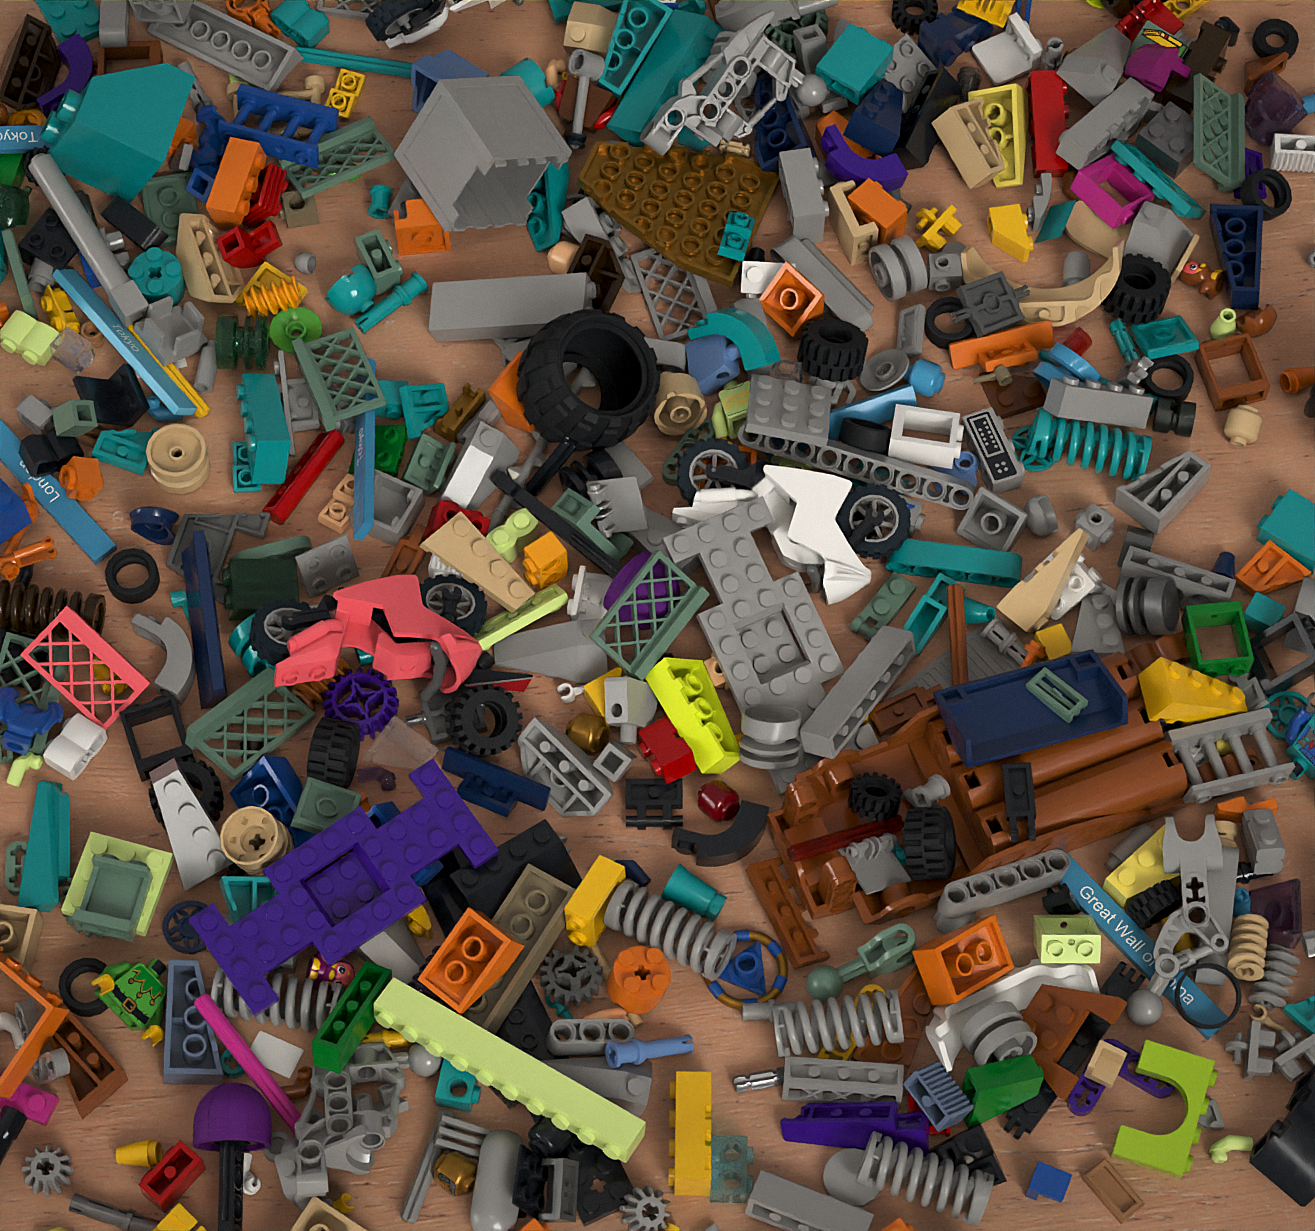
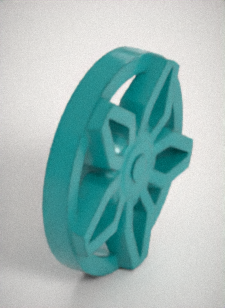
(1022, 447)
(1284, 712)

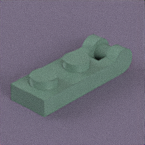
(884, 606)

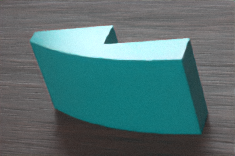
(736, 235)
(241, 470)

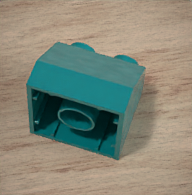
(118, 127)

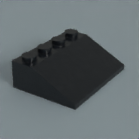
(492, 881)

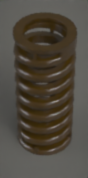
(92, 603)

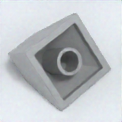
(1159, 235)

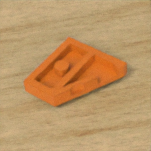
(1270, 570)

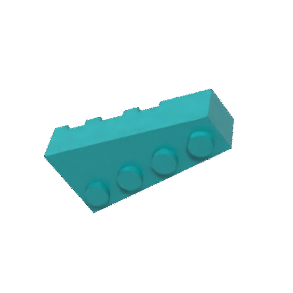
(631, 39)
(264, 428)

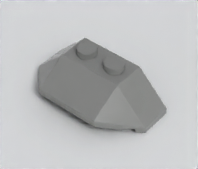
(564, 767)

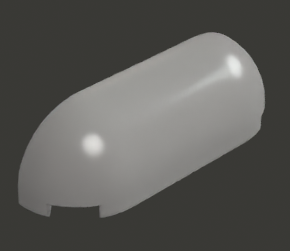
(495, 1182)

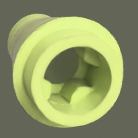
(1224, 324)

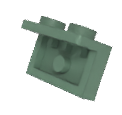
(429, 464)

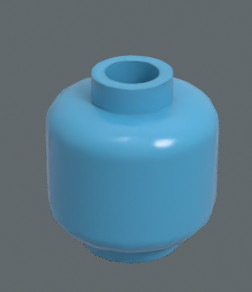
(925, 377)

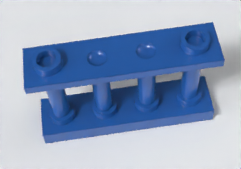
(285, 109)

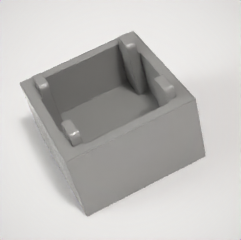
(395, 508)

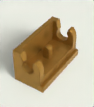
(459, 413)

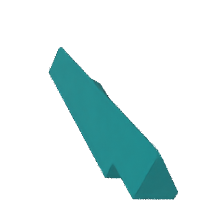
(47, 849)

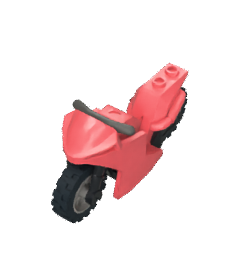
(383, 618)

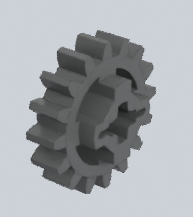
(567, 987)

